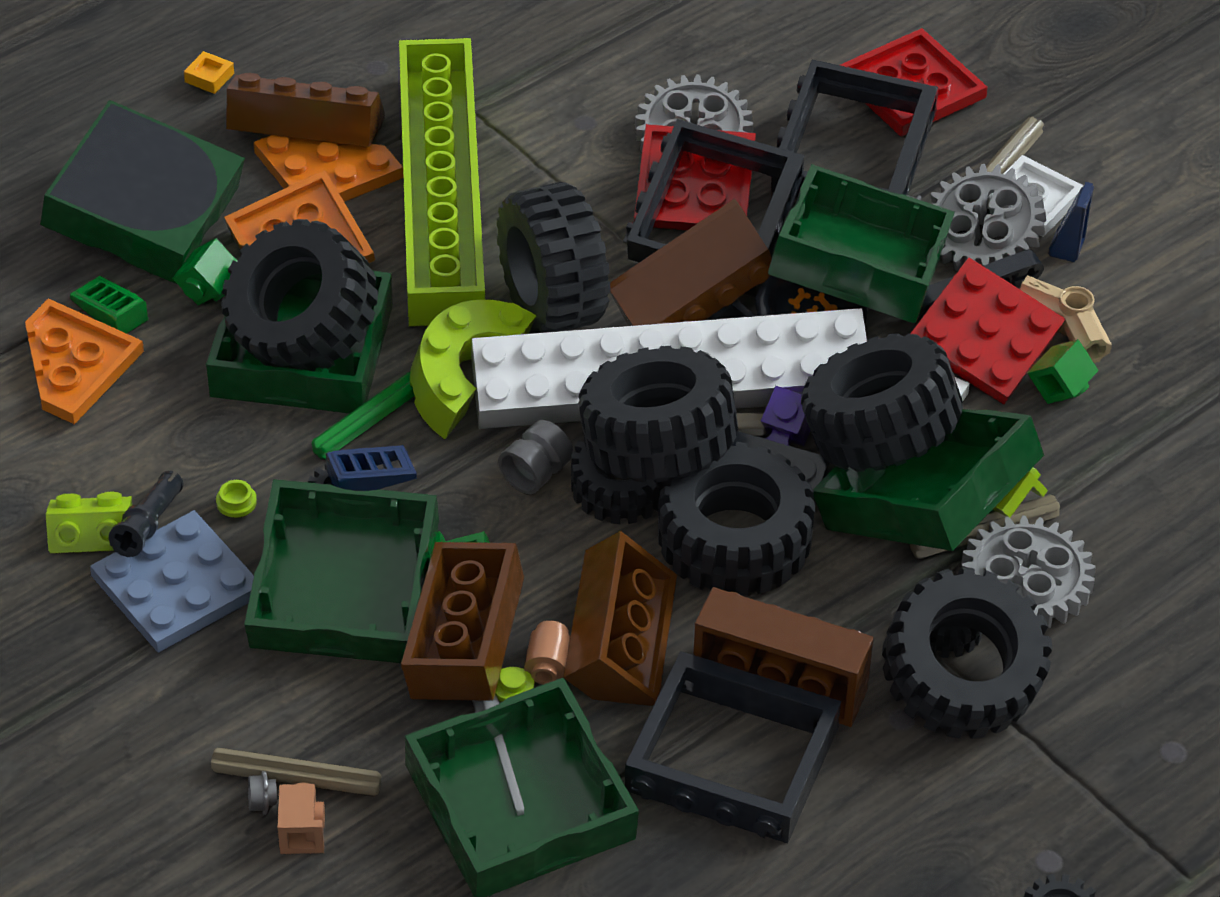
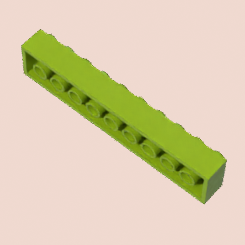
(440, 177)

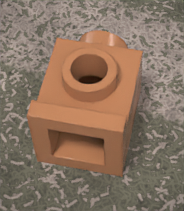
(300, 819)

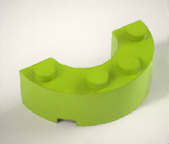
(435, 374)

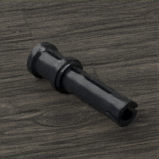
(141, 520)

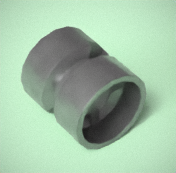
(535, 457)

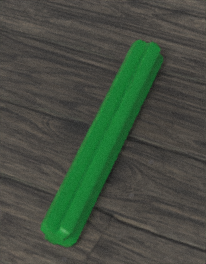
(363, 417)

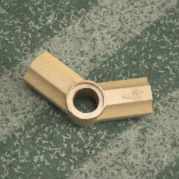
(1077, 308)

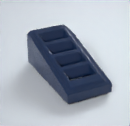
(1073, 228)
(347, 465)

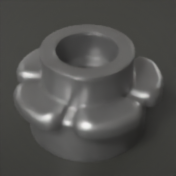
(261, 792)

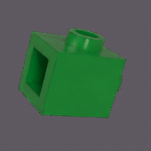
(205, 272)
(1063, 372)

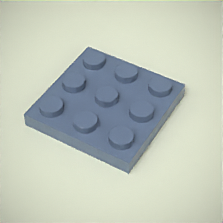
(176, 581)

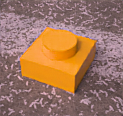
(209, 72)

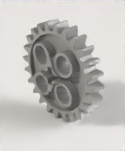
(716, 107)
(1017, 224)
(1038, 561)

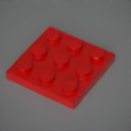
(924, 61)
(698, 184)
(989, 329)

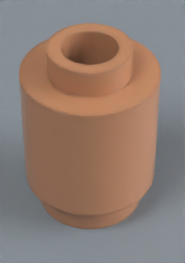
(547, 652)

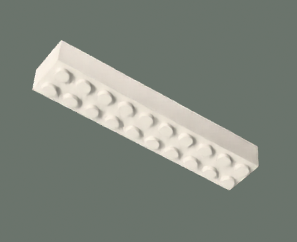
(543, 373)

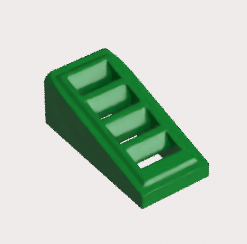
(132, 311)

